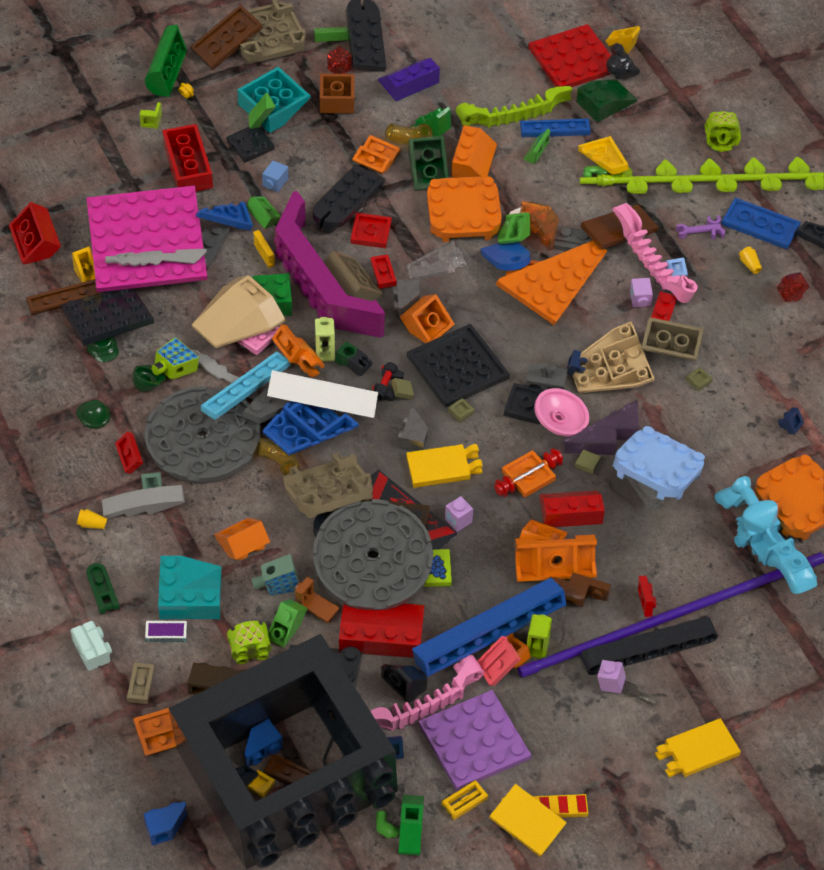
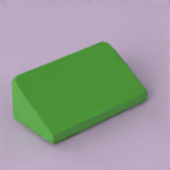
(331, 34)
(261, 111)
(538, 147)
(263, 211)

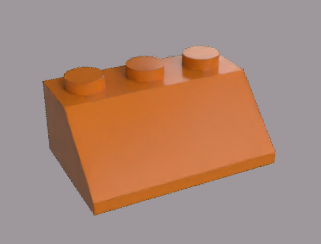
(473, 153)

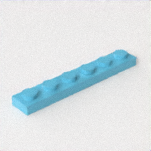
(244, 386)

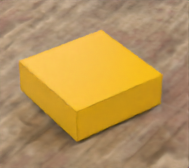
(261, 785)

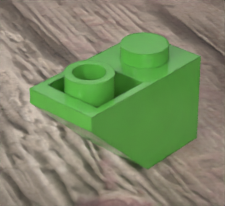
(286, 622)

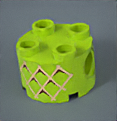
(722, 131)
(249, 641)

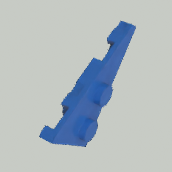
(228, 215)

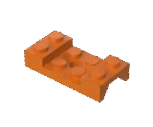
(535, 557)

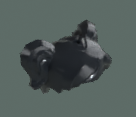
(627, 67)

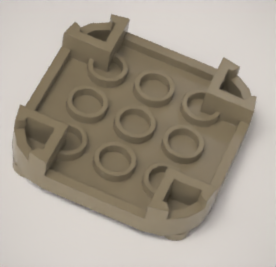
(279, 36)
(328, 485)

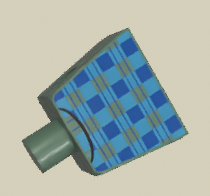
(278, 576)

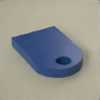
(507, 256)

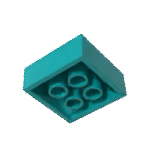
(283, 91)
(189, 589)

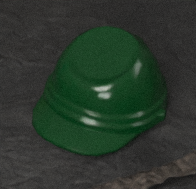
(104, 350)
(145, 379)
(93, 414)

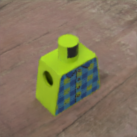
(175, 360)

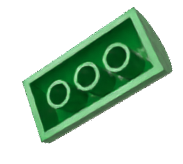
(166, 62)

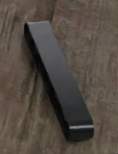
(651, 644)

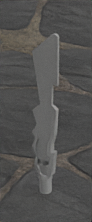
(188, 256)
(218, 371)

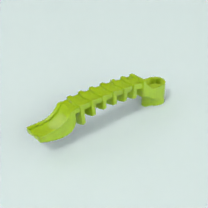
(472, 115)

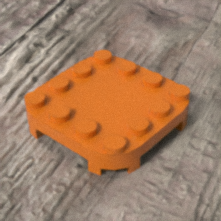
(464, 207)
(799, 493)

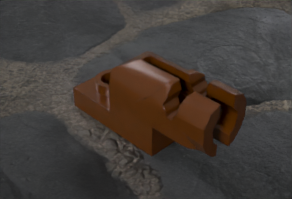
(580, 587)

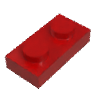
(383, 271)
(664, 306)
(128, 453)
(645, 594)

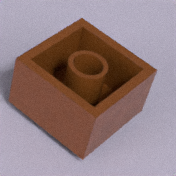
(336, 93)

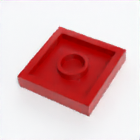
(371, 230)

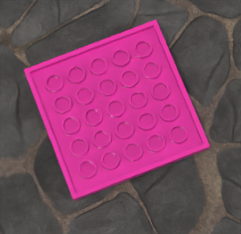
(143, 224)

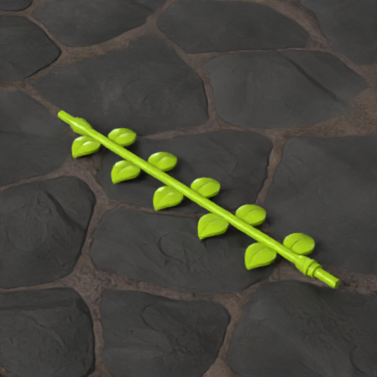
(710, 173)

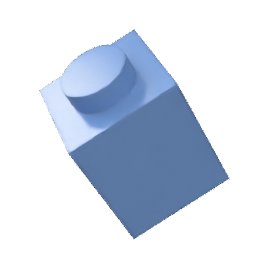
(275, 176)

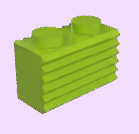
(539, 635)

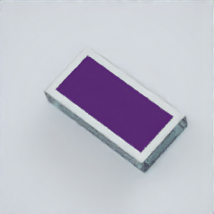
(166, 631)

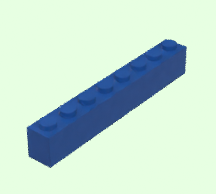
(488, 627)

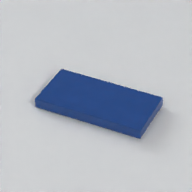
(761, 223)

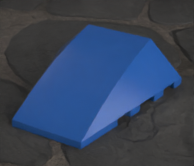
(305, 426)

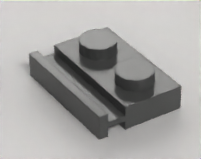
(570, 238)

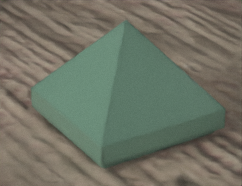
(151, 480)

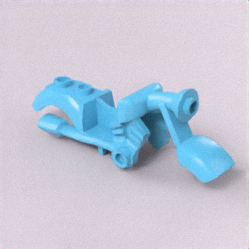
(761, 528)

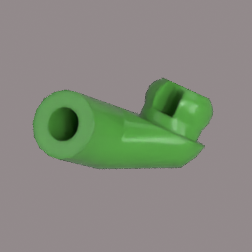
(589, 170)
(385, 828)

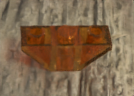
(542, 221)

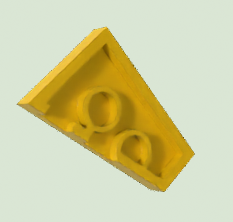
(605, 154)

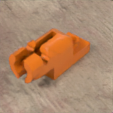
(297, 351)

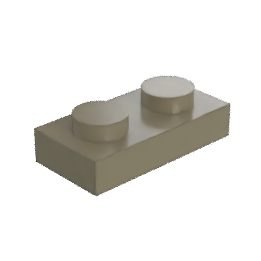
(140, 683)

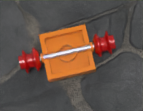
(529, 473)

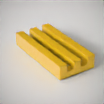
(264, 249)
(451, 809)

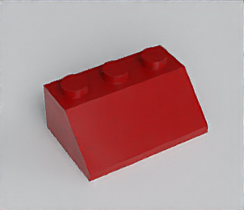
(34, 234)
(572, 508)

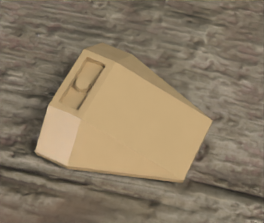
(238, 313)
(614, 362)

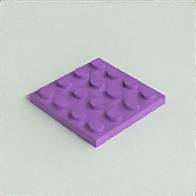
(474, 740)

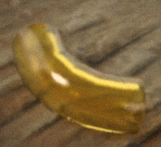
(402, 134)
(270, 450)

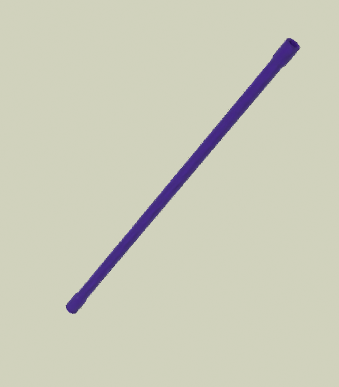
(535, 666)

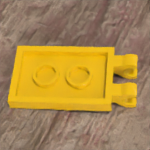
(443, 465)
(698, 749)

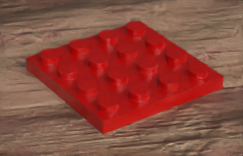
(572, 56)

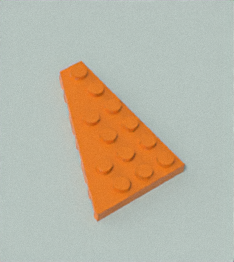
(554, 282)

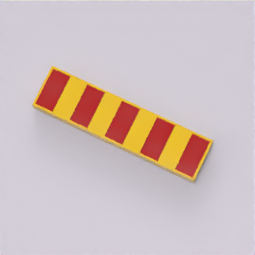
(565, 805)

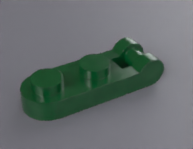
(101, 588)

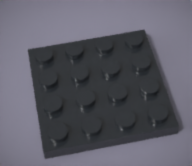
(106, 315)
(458, 365)

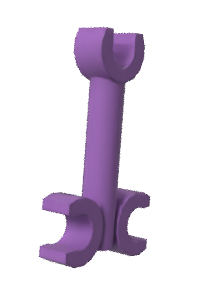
(713, 226)

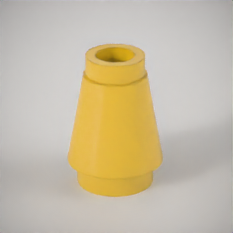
(750, 260)
(89, 519)

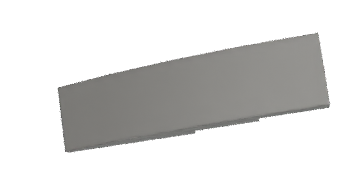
(149, 500)

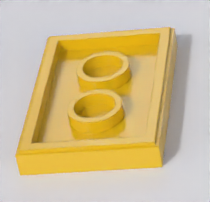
(527, 820)

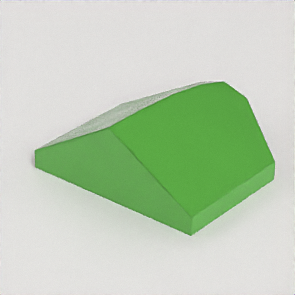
(515, 228)

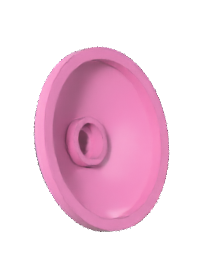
(561, 412)

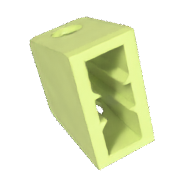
(325, 332)

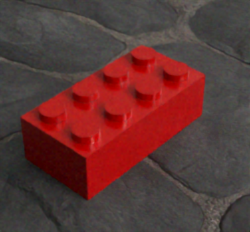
(187, 157)

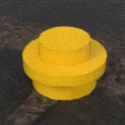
(186, 90)

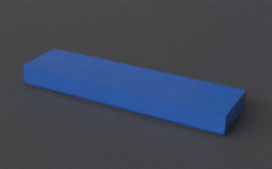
(560, 127)

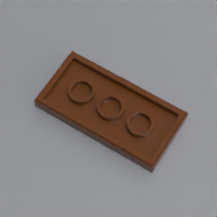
(226, 37)
(608, 230)

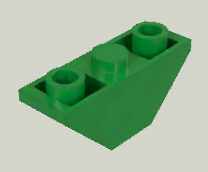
(438, 120)
(411, 825)

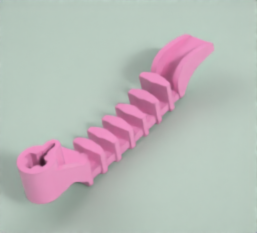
(680, 286)
(468, 672)

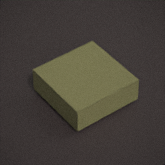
(699, 379)
(402, 388)
(461, 410)
(587, 461)

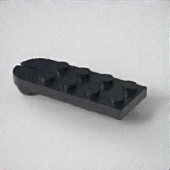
(365, 36)
(346, 198)

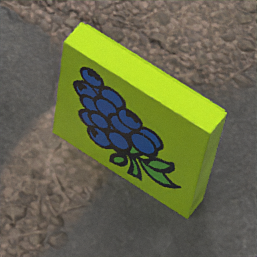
(441, 569)

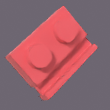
(498, 660)

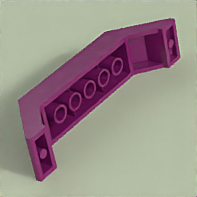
(317, 281)

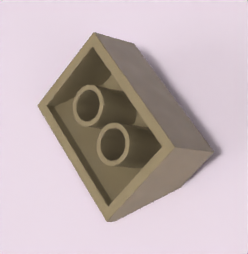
(352, 276)
(672, 339)

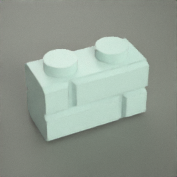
(91, 645)

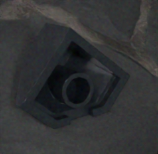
(405, 680)

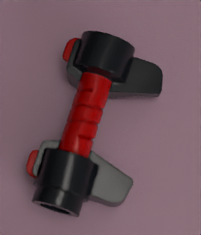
(389, 372)

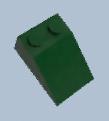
(603, 98)
(427, 160)

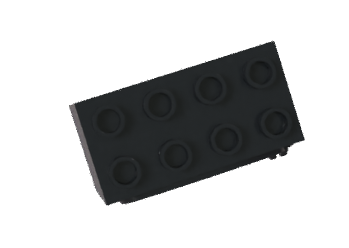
(275, 691)

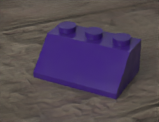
(411, 79)

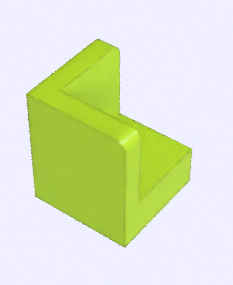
(151, 118)

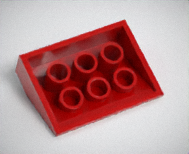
(382, 631)

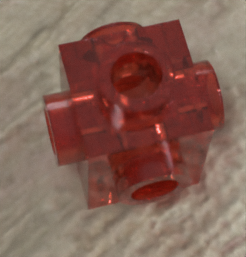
(339, 61)
(792, 287)

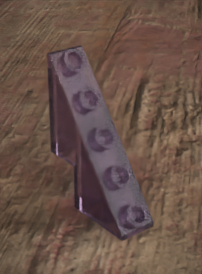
(602, 435)

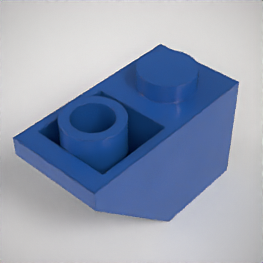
(262, 742)
(165, 822)

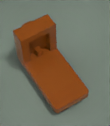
(315, 603)

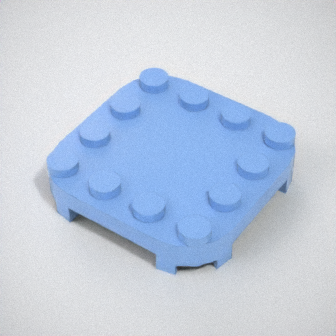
(659, 463)

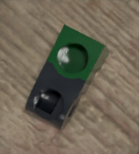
(353, 359)

